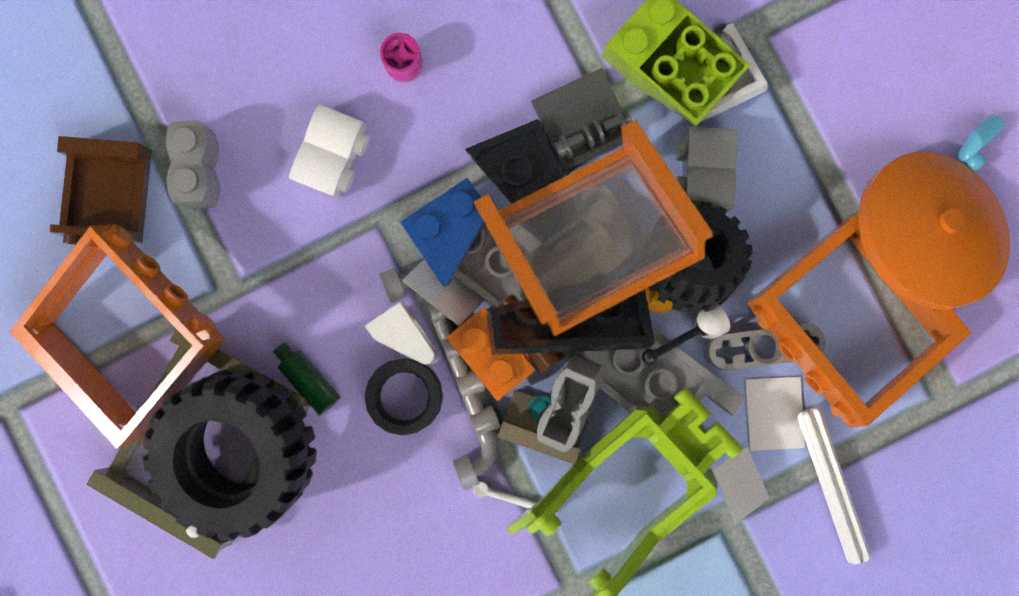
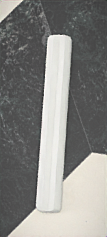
(834, 486)

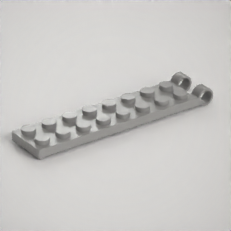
(624, 373)

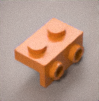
(496, 372)

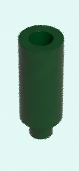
(306, 379)

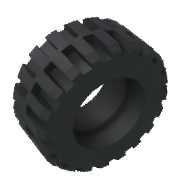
(191, 483)

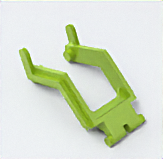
(682, 442)

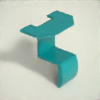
(537, 405)

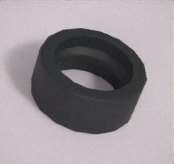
(377, 411)

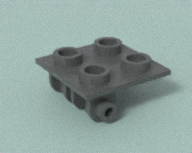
(582, 119)

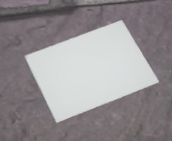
(453, 301)
(774, 412)
(740, 485)

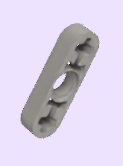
(737, 361)

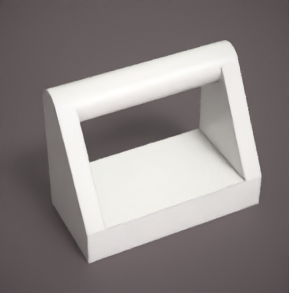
(403, 333)

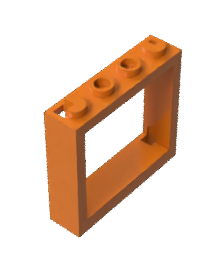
(73, 371)
(820, 374)

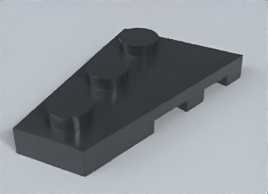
(517, 161)

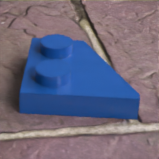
(446, 229)

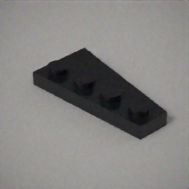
(518, 330)

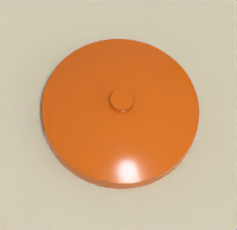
(934, 231)

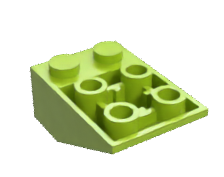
(674, 58)

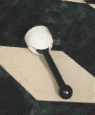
(707, 324)

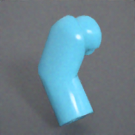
(977, 139)

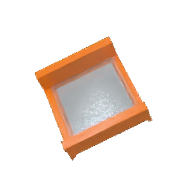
(598, 233)

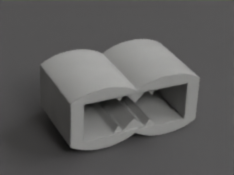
(193, 156)
(709, 165)
(570, 403)

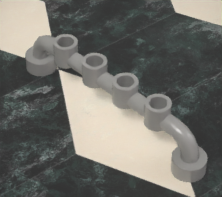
(469, 385)

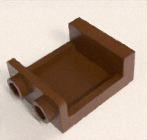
(103, 186)

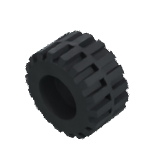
(729, 260)

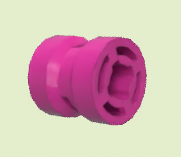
(399, 49)

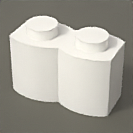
(329, 151)

